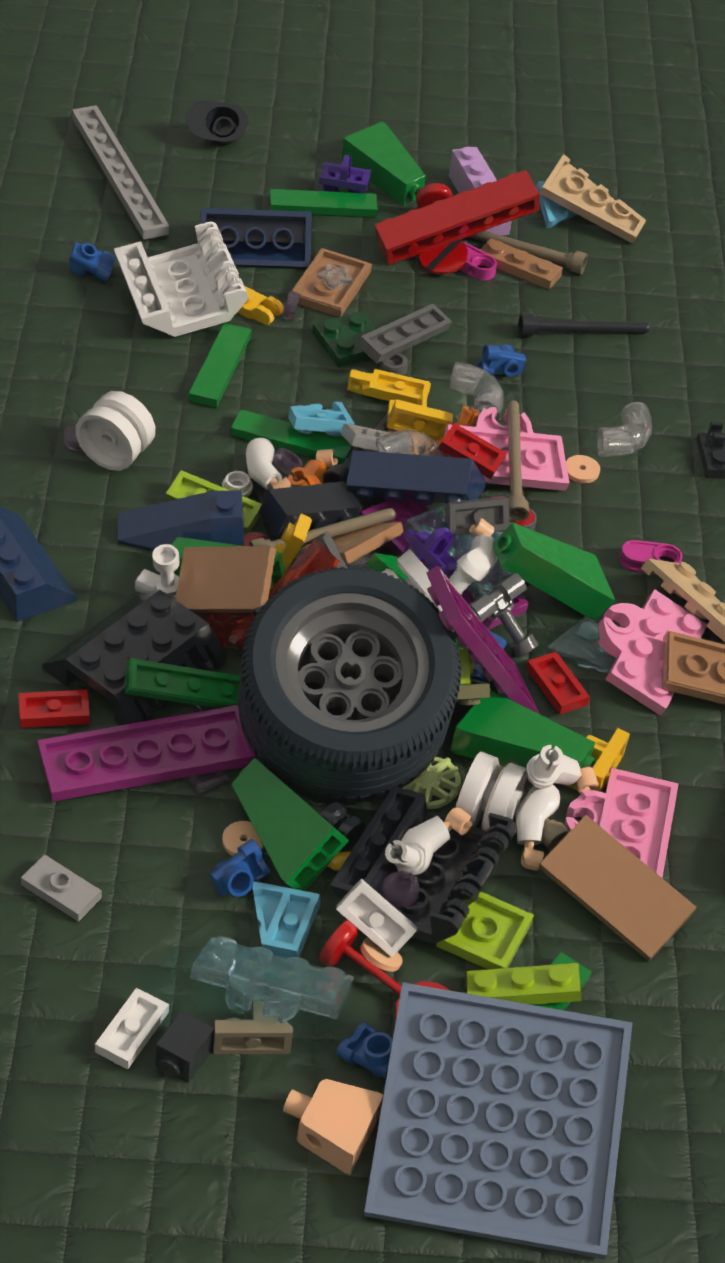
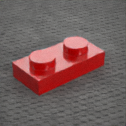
(464, 444)
(557, 683)
(54, 708)

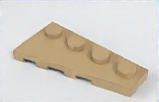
(580, 195)
(681, 580)

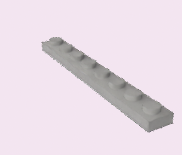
(120, 172)

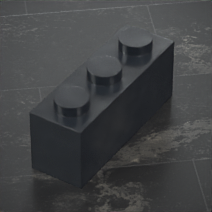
(321, 502)

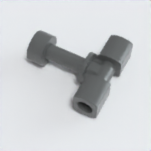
(499, 605)

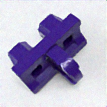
(337, 176)
(432, 548)

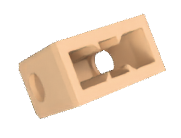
(335, 1121)

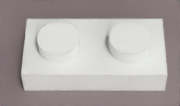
(376, 918)
(131, 1028)

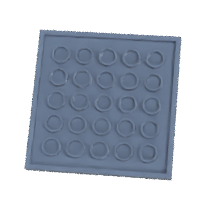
(501, 1121)

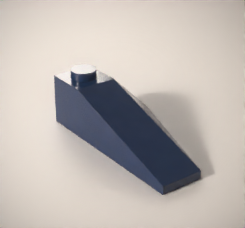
(204, 516)

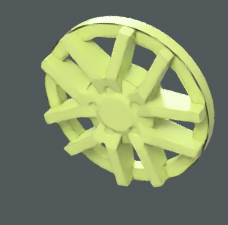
(434, 779)

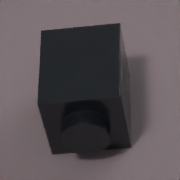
(184, 1047)

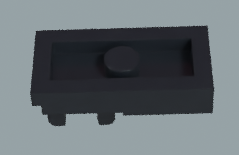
(713, 451)

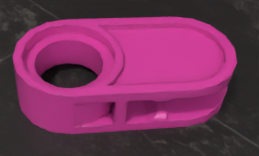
(479, 258)
(636, 552)

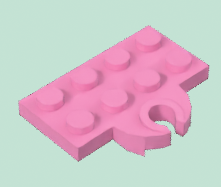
(541, 454)
(640, 645)
(634, 812)

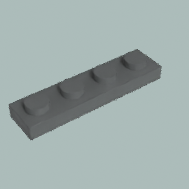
(404, 333)

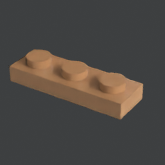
(523, 264)

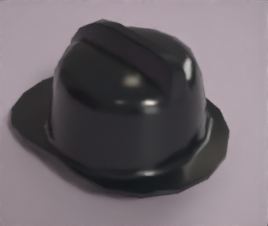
(217, 121)

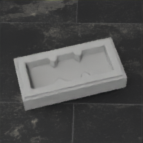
(362, 436)
(61, 887)

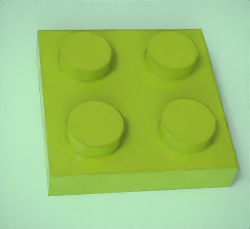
(489, 933)

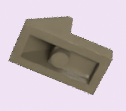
(252, 1036)

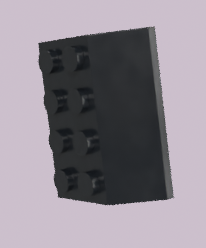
(143, 628)
(450, 881)

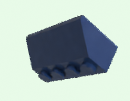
(263, 236)
(413, 478)
(27, 574)

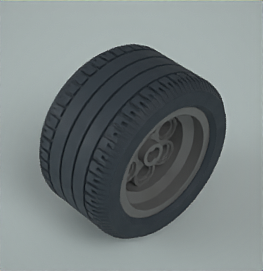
(371, 630)

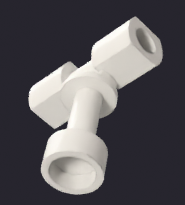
(166, 562)

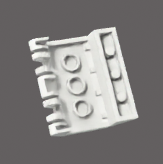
(184, 286)

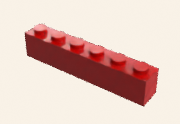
(457, 217)

